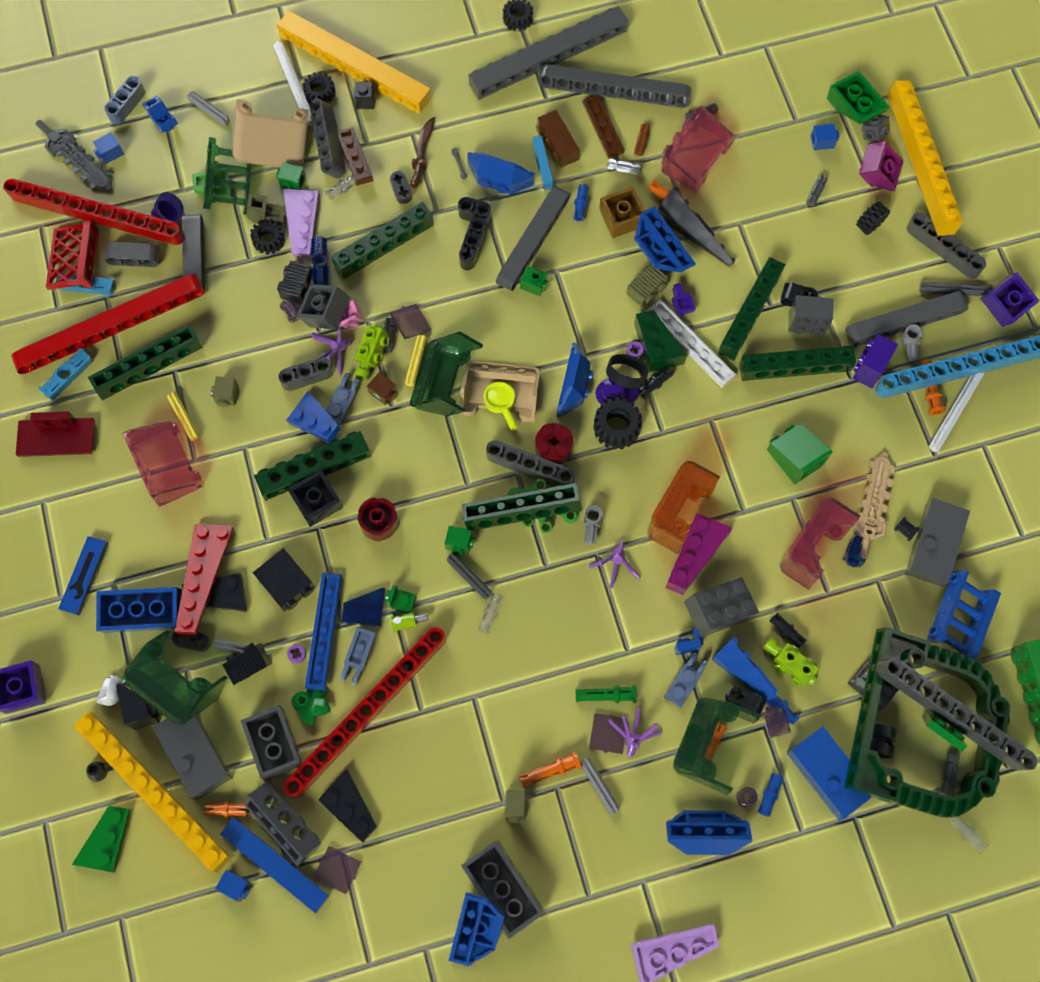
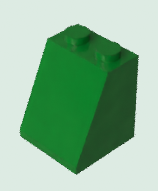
(799, 452)

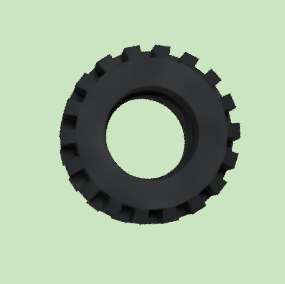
(619, 409)

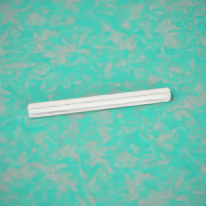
(292, 79)
(955, 412)

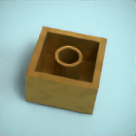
(621, 211)

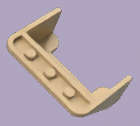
(268, 138)
(481, 374)

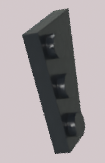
(228, 593)
(348, 806)

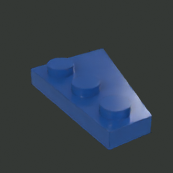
(313, 419)

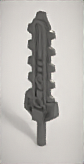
(63, 144)

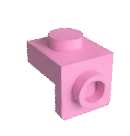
(352, 316)

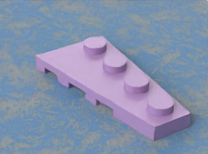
(301, 218)

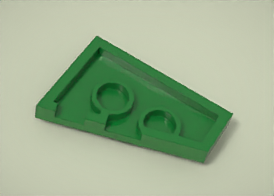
(105, 841)

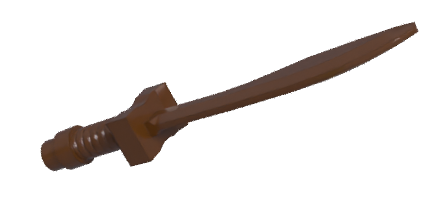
(420, 163)

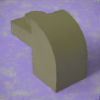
(259, 209)

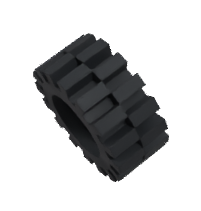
(518, 22)
(319, 80)
(873, 218)
(267, 227)

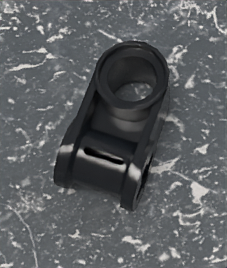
(790, 291)
(746, 699)

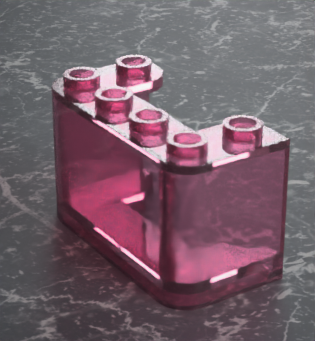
(828, 519)

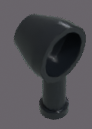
(101, 773)

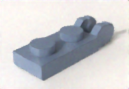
(343, 399)
(358, 653)
(685, 682)

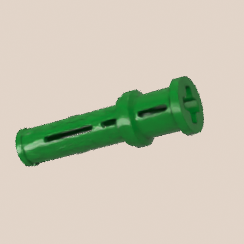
(610, 694)

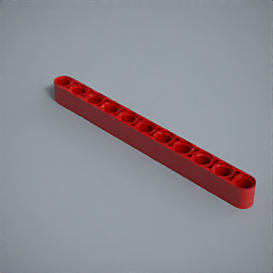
(99, 212)
(107, 324)
(356, 714)

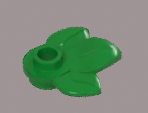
(314, 705)

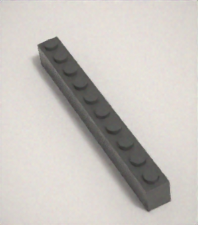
(548, 51)

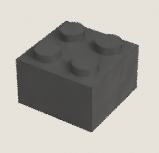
(323, 306)
(810, 315)

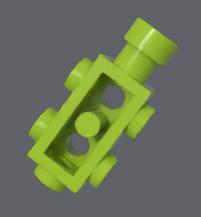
(370, 350)
(792, 667)

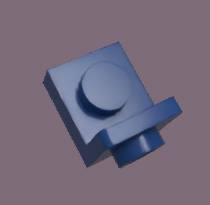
(686, 646)

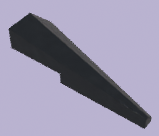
(691, 225)

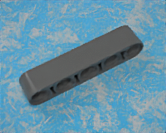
(327, 138)
(193, 247)
(951, 253)
(524, 457)

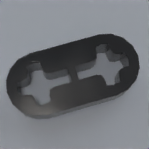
(403, 187)
(190, 645)

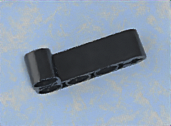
(473, 235)

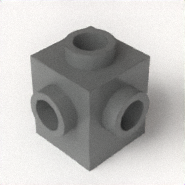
(876, 128)

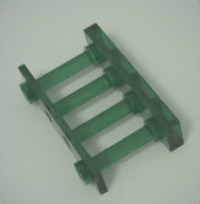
(212, 181)

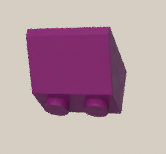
(881, 166)

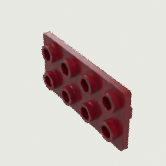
(54, 435)

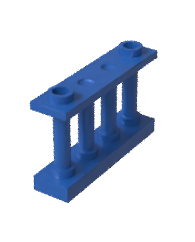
(980, 615)

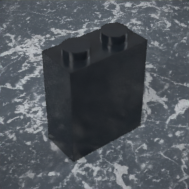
(284, 580)

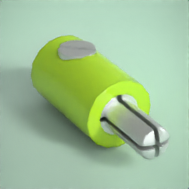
(406, 621)

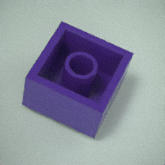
(1009, 299)
(874, 360)
(21, 687)

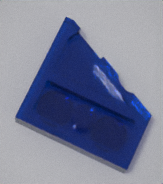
(365, 609)

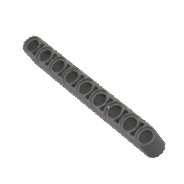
(615, 86)
(966, 716)

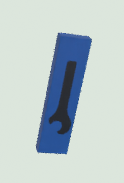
(83, 575)

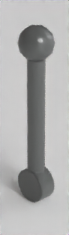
(463, 175)

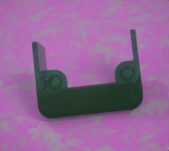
(439, 372)
(167, 688)
(690, 757)

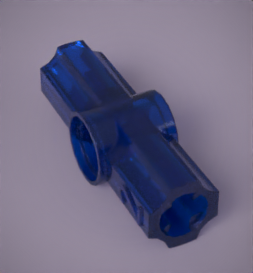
(320, 255)

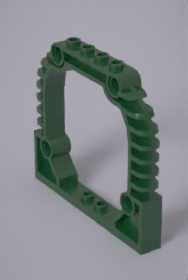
(866, 770)

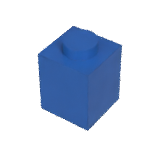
(824, 136)
(107, 148)
(234, 886)

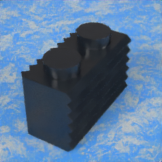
(295, 281)
(247, 663)

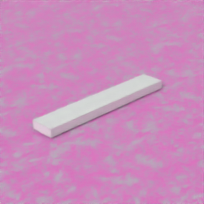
(694, 345)

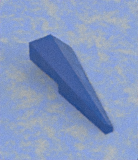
(744, 670)

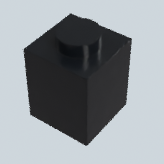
(363, 95)

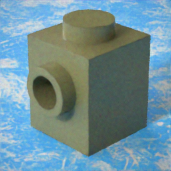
(224, 391)

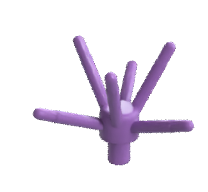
(336, 347)
(617, 557)
(633, 739)

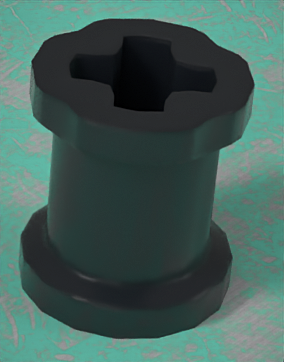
(906, 529)

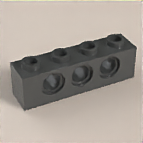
(282, 833)

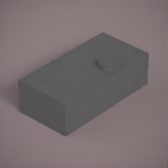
(937, 542)
(193, 756)
(504, 886)

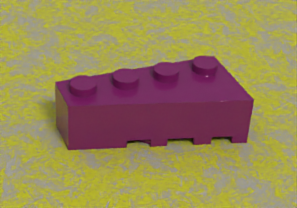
(698, 548)

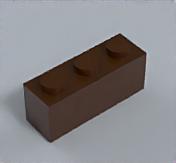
(558, 139)

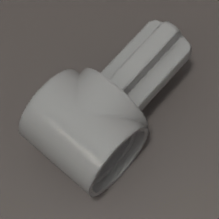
(911, 343)
(592, 525)

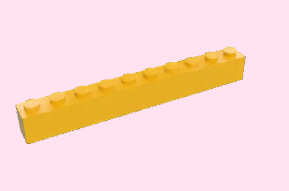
(354, 62)
(924, 158)
(153, 792)

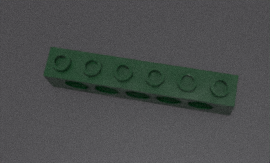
(382, 240)
(751, 308)
(145, 362)
(797, 363)
(318, 454)
(522, 507)

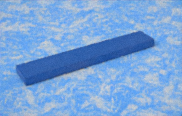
(323, 632)
(274, 865)

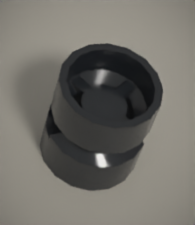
(882, 740)

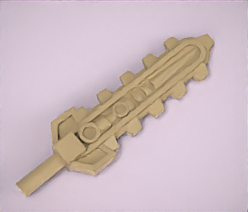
(871, 524)

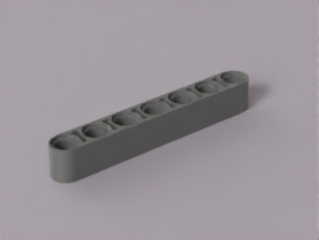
(533, 238)
(899, 320)

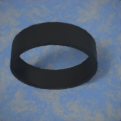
(623, 380)

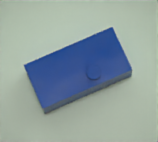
(137, 609)
(826, 770)

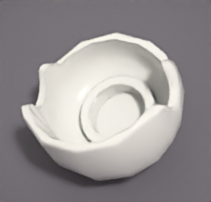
(108, 695)

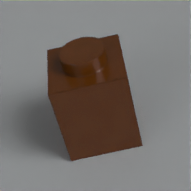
(382, 389)

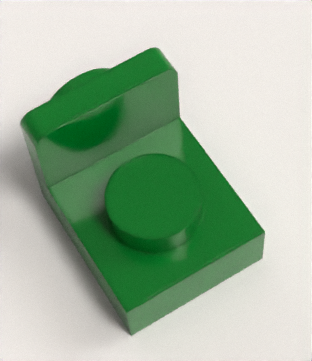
(400, 600)

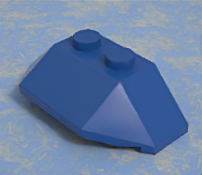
(499, 174)
(661, 243)
(575, 381)
(708, 832)
(476, 930)

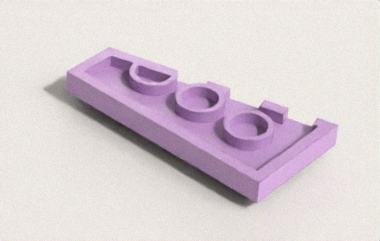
(671, 951)

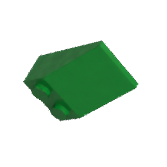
(856, 98)

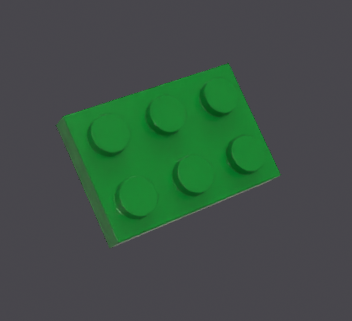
(947, 732)

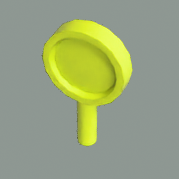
(500, 399)

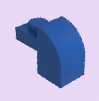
(159, 114)

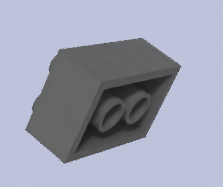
(721, 607)
(271, 742)

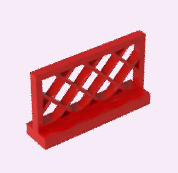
(86, 255)

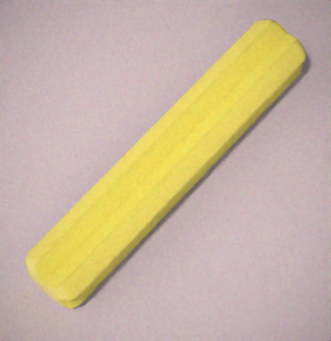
(416, 360)
(183, 416)

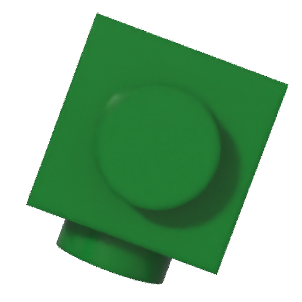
(291, 176)
(534, 281)
(459, 540)

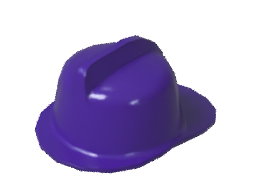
(168, 207)
(609, 390)

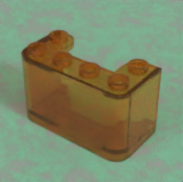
(689, 482)

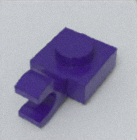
(682, 302)

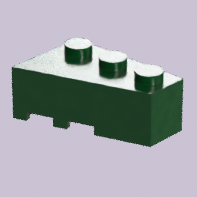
(658, 344)

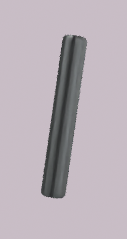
(947, 288)

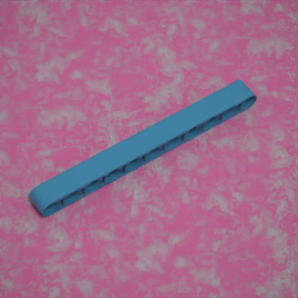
(963, 366)

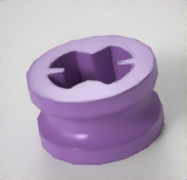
(637, 345)
(291, 657)

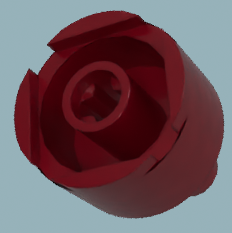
(558, 435)
(381, 509)

